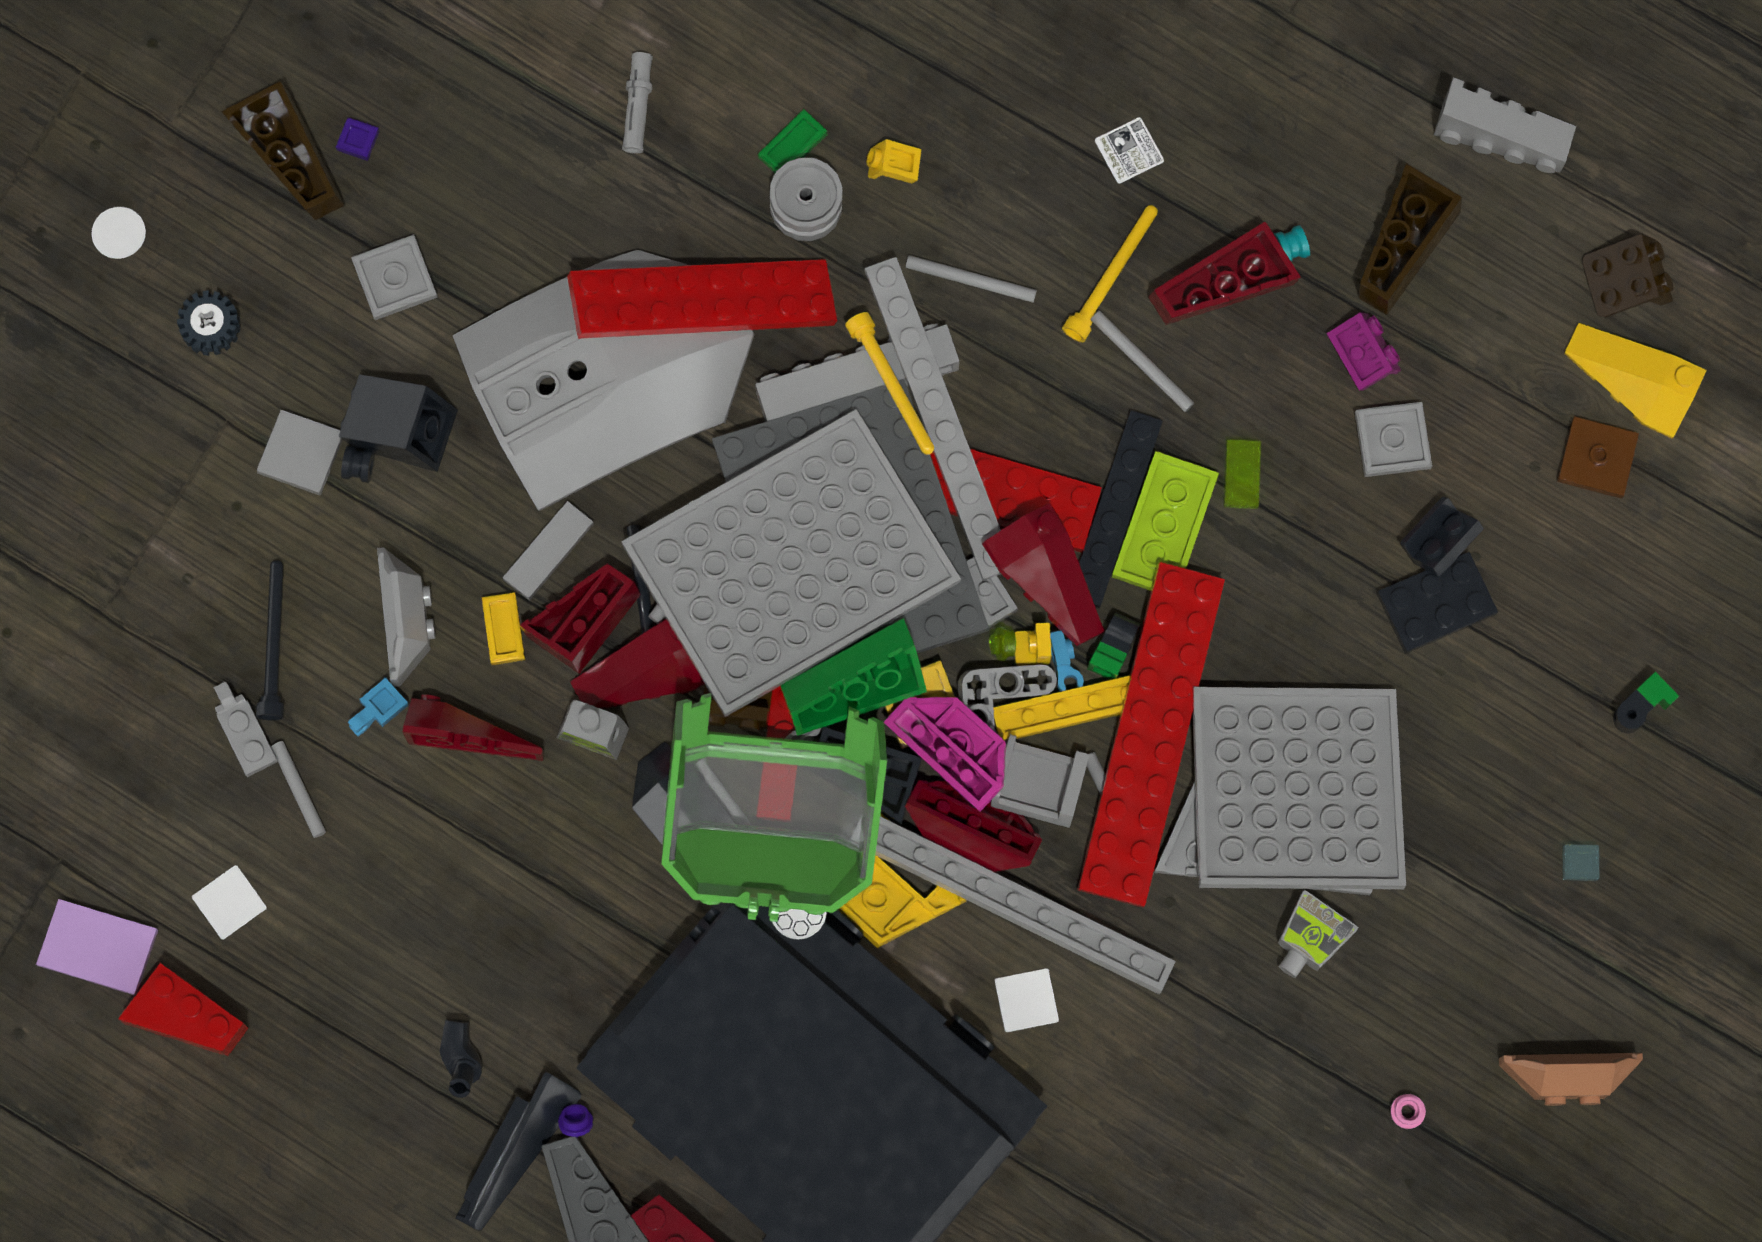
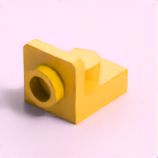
(894, 161)
(1033, 646)

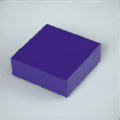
(357, 139)

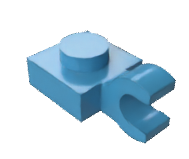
(1061, 653)
(380, 704)

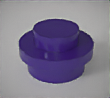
(575, 1120)

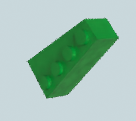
(863, 677)

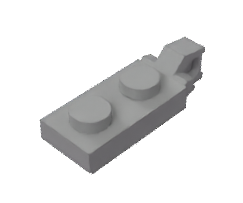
(243, 731)

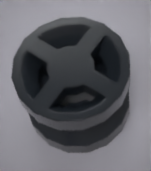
(357, 464)

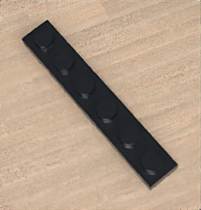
(1118, 502)

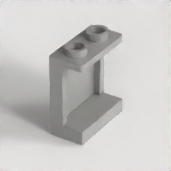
(1041, 783)

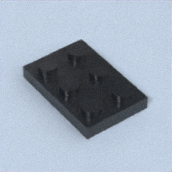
(1436, 606)

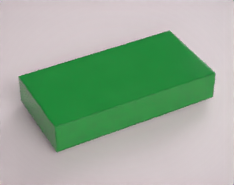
(793, 141)

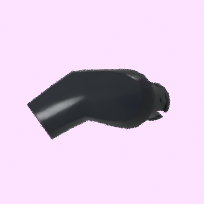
(459, 1057)

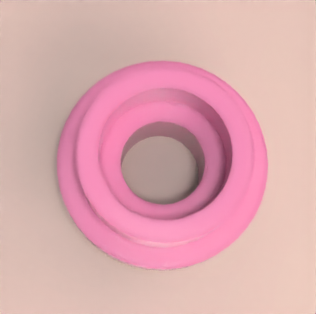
(1417, 1106)

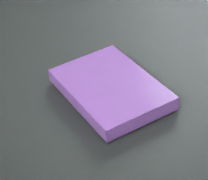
(97, 947)

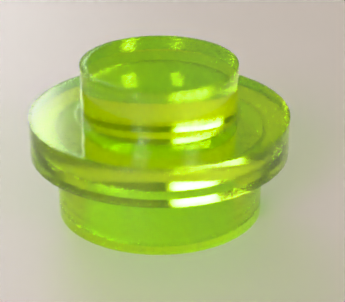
(1003, 643)

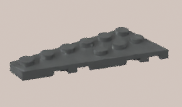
(585, 1198)

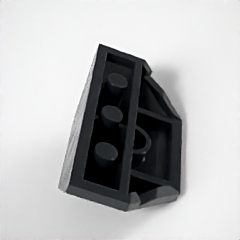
(652, 788)

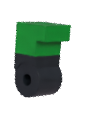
(1114, 647)
(1634, 709)

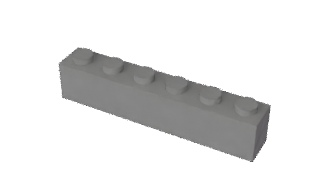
(843, 376)

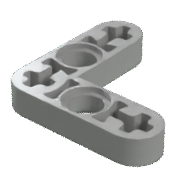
(991, 688)

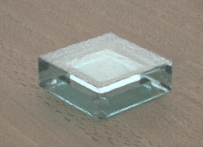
(1581, 862)

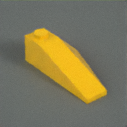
(1644, 379)

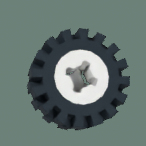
(216, 332)

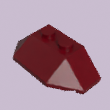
(988, 837)

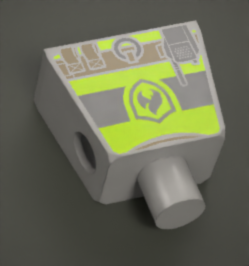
(593, 729)
(1312, 935)

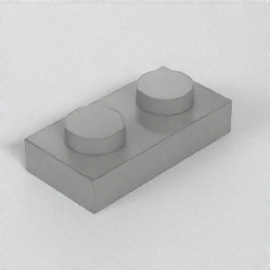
(992, 596)

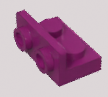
(1364, 350)

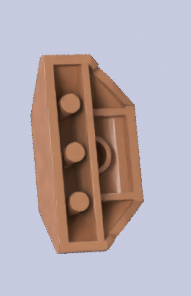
(1570, 1075)

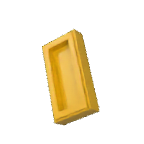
(503, 628)

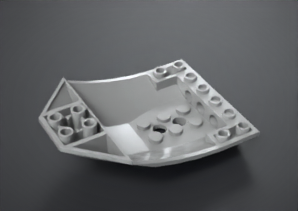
(627, 406)

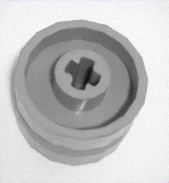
(788, 196)

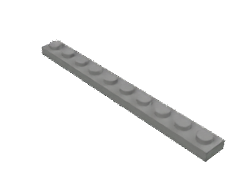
(935, 409)
(1022, 906)

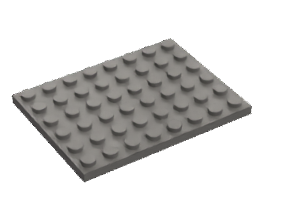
(790, 562)

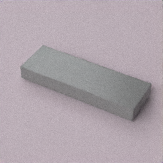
(548, 550)

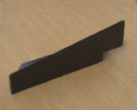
(515, 1148)

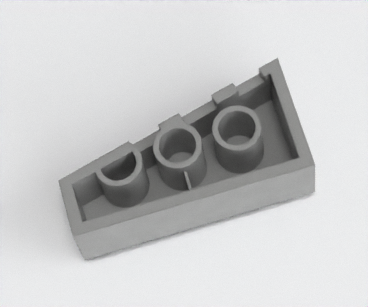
(1503, 129)

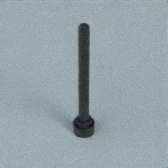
(270, 704)

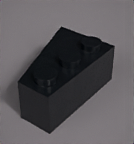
(899, 777)

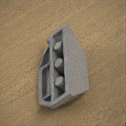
(404, 616)

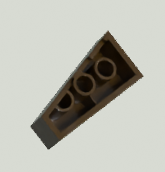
(283, 142)
(1411, 231)

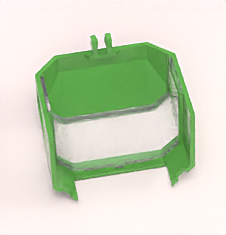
(772, 815)

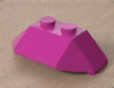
(953, 745)

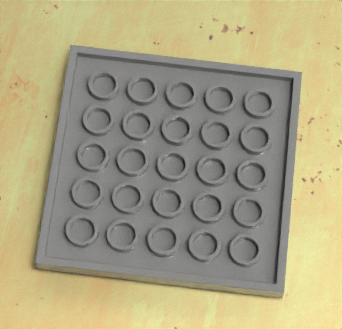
(1298, 788)

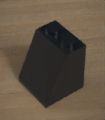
(398, 421)

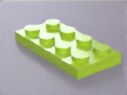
(1165, 519)

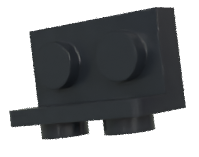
(1440, 537)

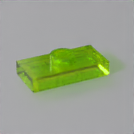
(1242, 474)

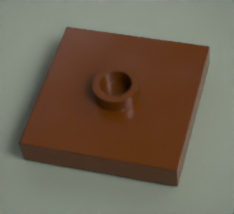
(1598, 457)

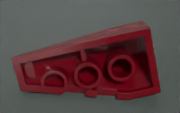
(1044, 564)
(447, 727)

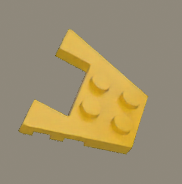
(893, 907)

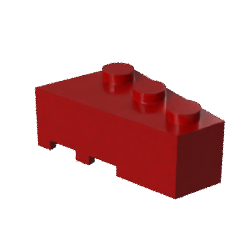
(183, 1013)

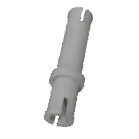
(638, 90)

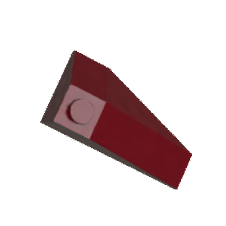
(641, 670)

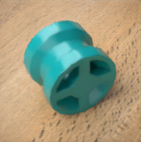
(1294, 242)

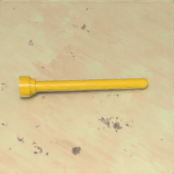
(1079, 325)
(862, 328)

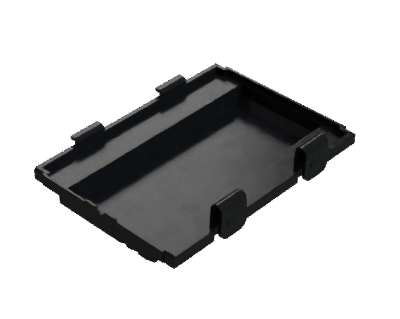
(810, 1083)

